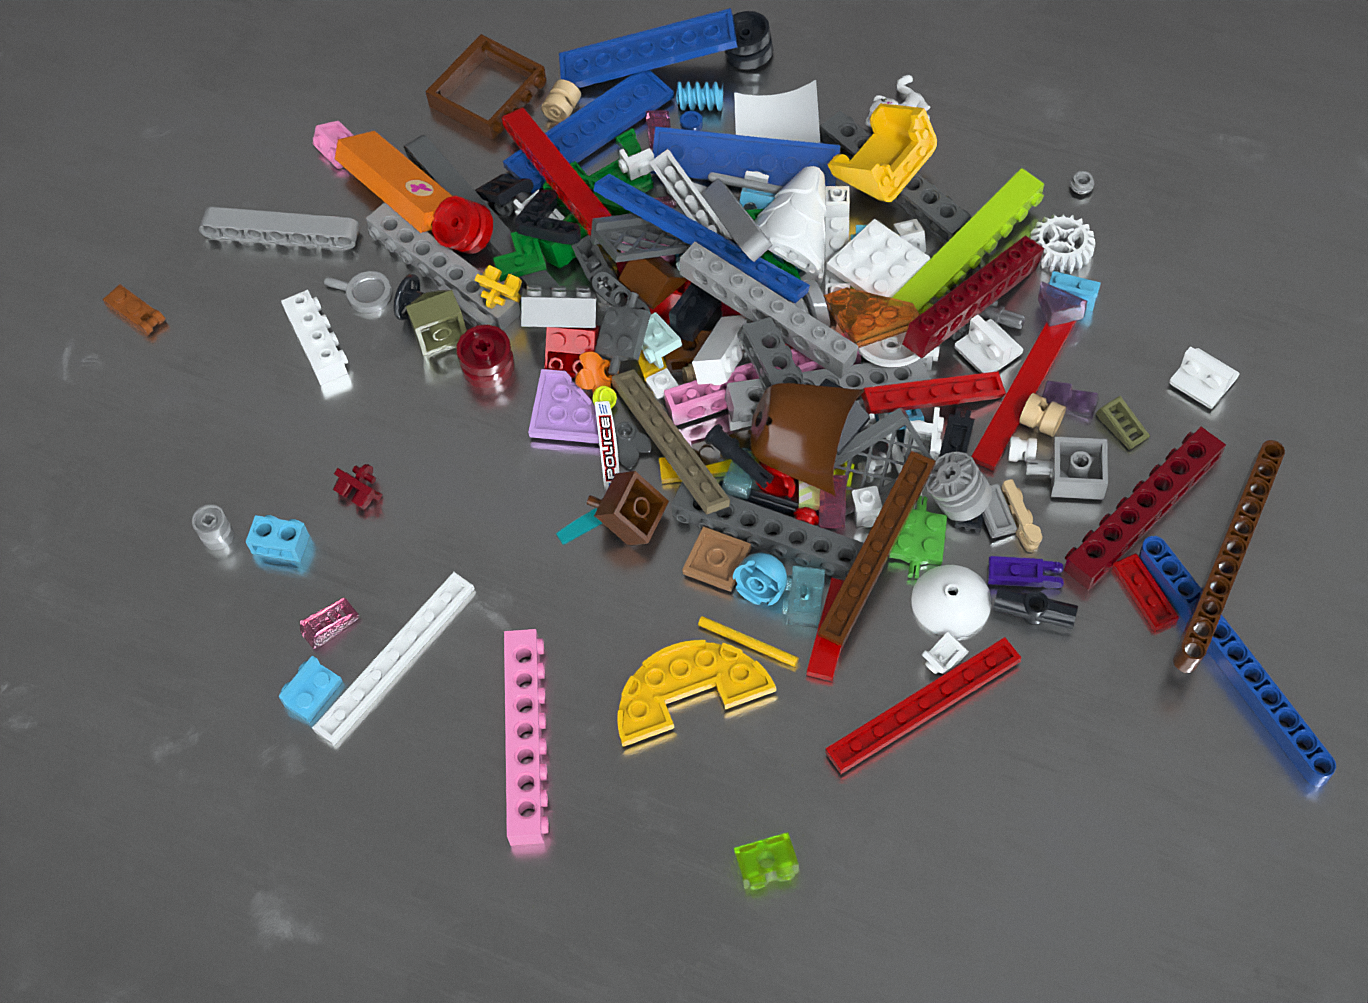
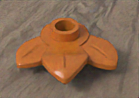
(593, 373)

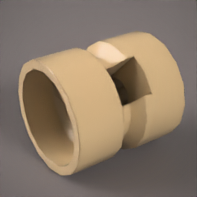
(561, 101)
(1043, 415)

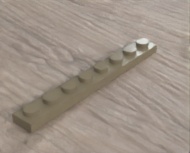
(671, 442)

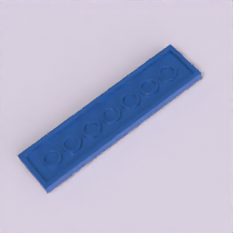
(649, 49)
(597, 122)
(735, 154)

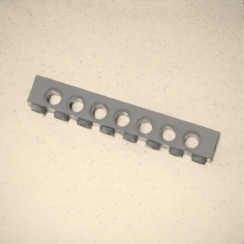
(436, 262)
(759, 302)
(741, 394)

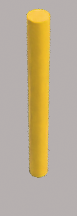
(748, 641)

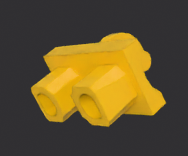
(509, 289)

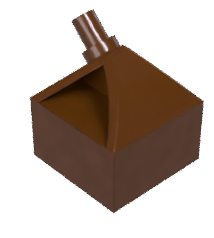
(630, 508)

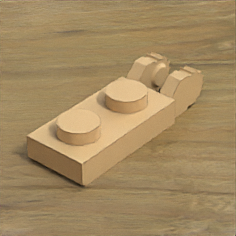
(1027, 532)

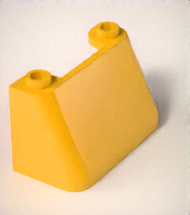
(892, 155)

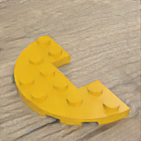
(681, 672)

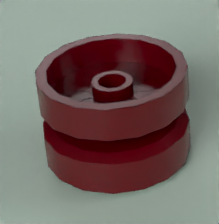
(485, 356)

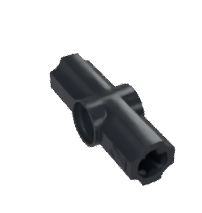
(1051, 611)

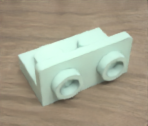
(659, 340)

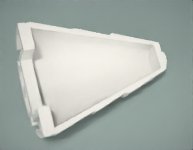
(797, 223)

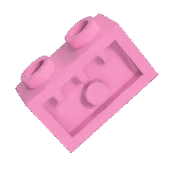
(326, 139)

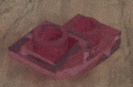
(656, 119)
(831, 508)

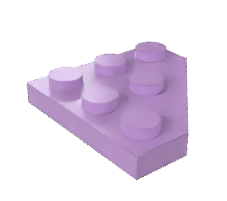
(562, 410)

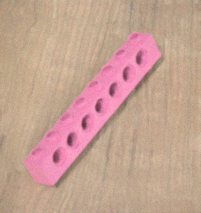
(700, 400)
(524, 829)

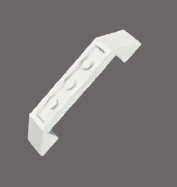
(836, 232)

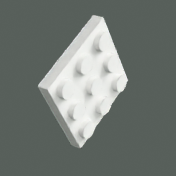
(877, 261)

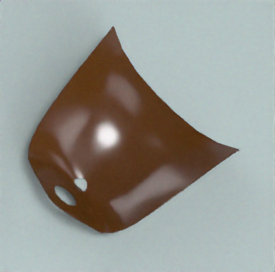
(802, 431)

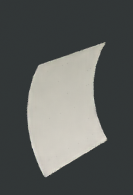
(779, 116)

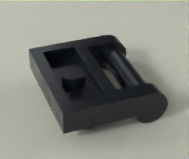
(503, 188)

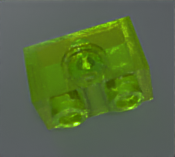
(776, 848)

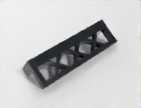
(692, 312)

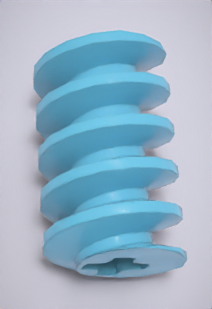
(699, 96)

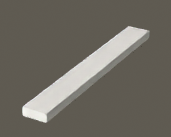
(393, 659)

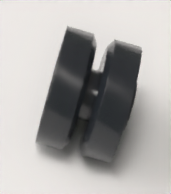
(753, 41)

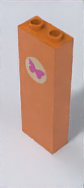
(392, 177)

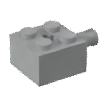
(1076, 468)

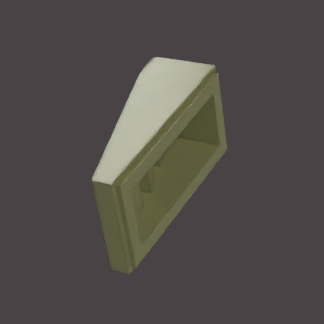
(1112, 424)

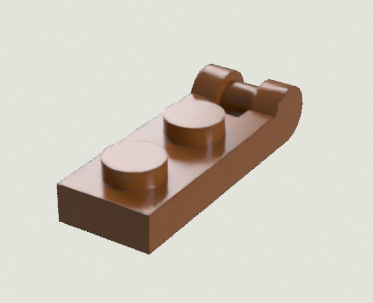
(133, 309)

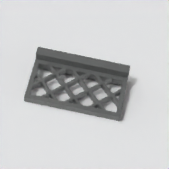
(632, 229)
(868, 439)

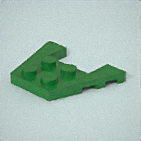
(631, 146)

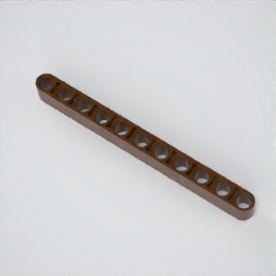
(1228, 557)

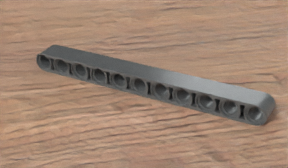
(435, 165)

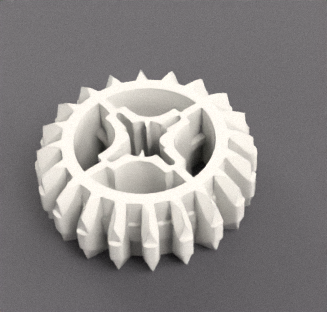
(1063, 235)

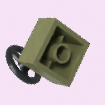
(432, 314)

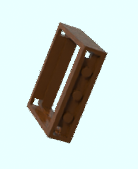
(465, 65)

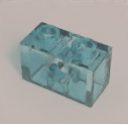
(805, 610)

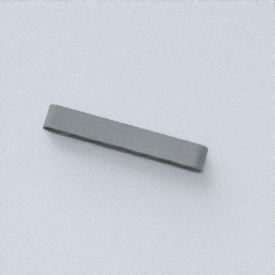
(736, 220)
(279, 227)

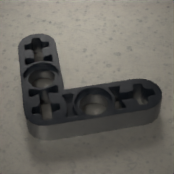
(534, 221)

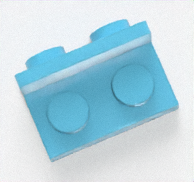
(1077, 286)
(309, 689)

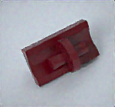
(364, 493)

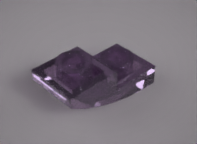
(1076, 402)

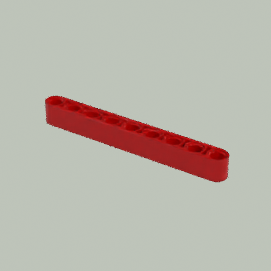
(554, 168)

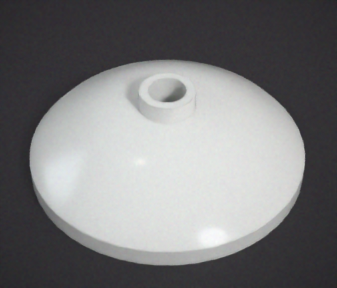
(889, 352)
(945, 613)

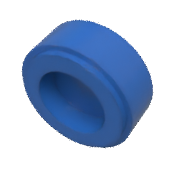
(691, 121)

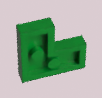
(524, 261)

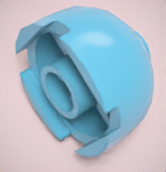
(760, 578)

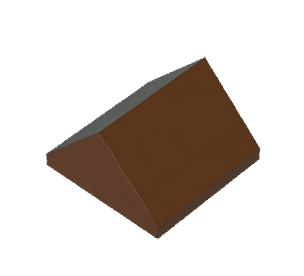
(651, 279)

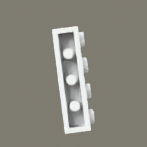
(314, 337)
(720, 351)

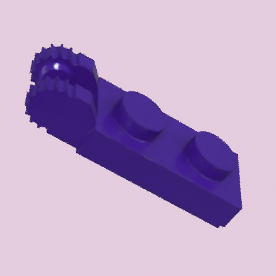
(1023, 572)

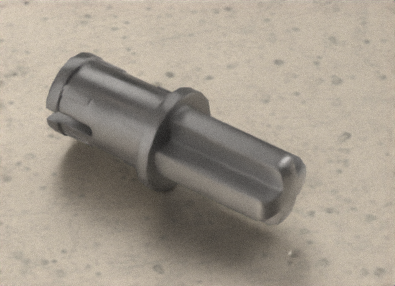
(1003, 316)

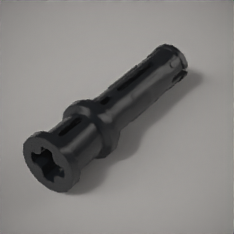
(730, 449)

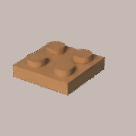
(716, 558)

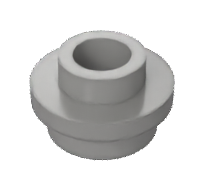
(1082, 182)

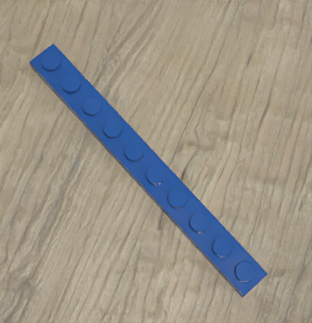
(690, 231)

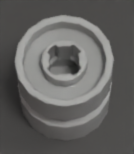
(213, 527)

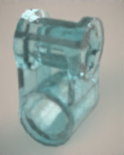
(738, 482)

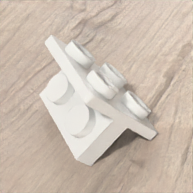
(987, 346)
(1203, 377)
(929, 434)

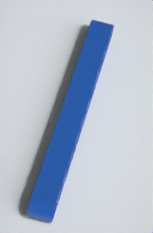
(1246, 666)

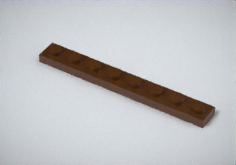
(876, 548)

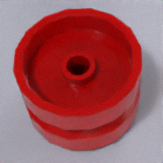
(462, 225)

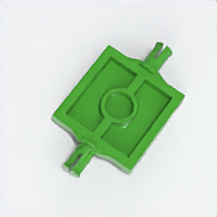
(921, 539)

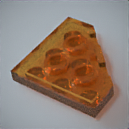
(869, 316)

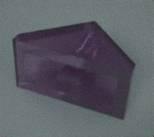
(1060, 305)

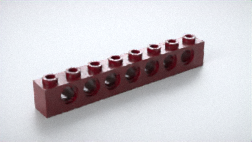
(972, 296)
(1089, 570)

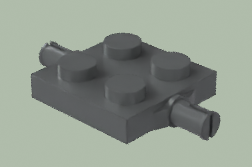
(622, 333)

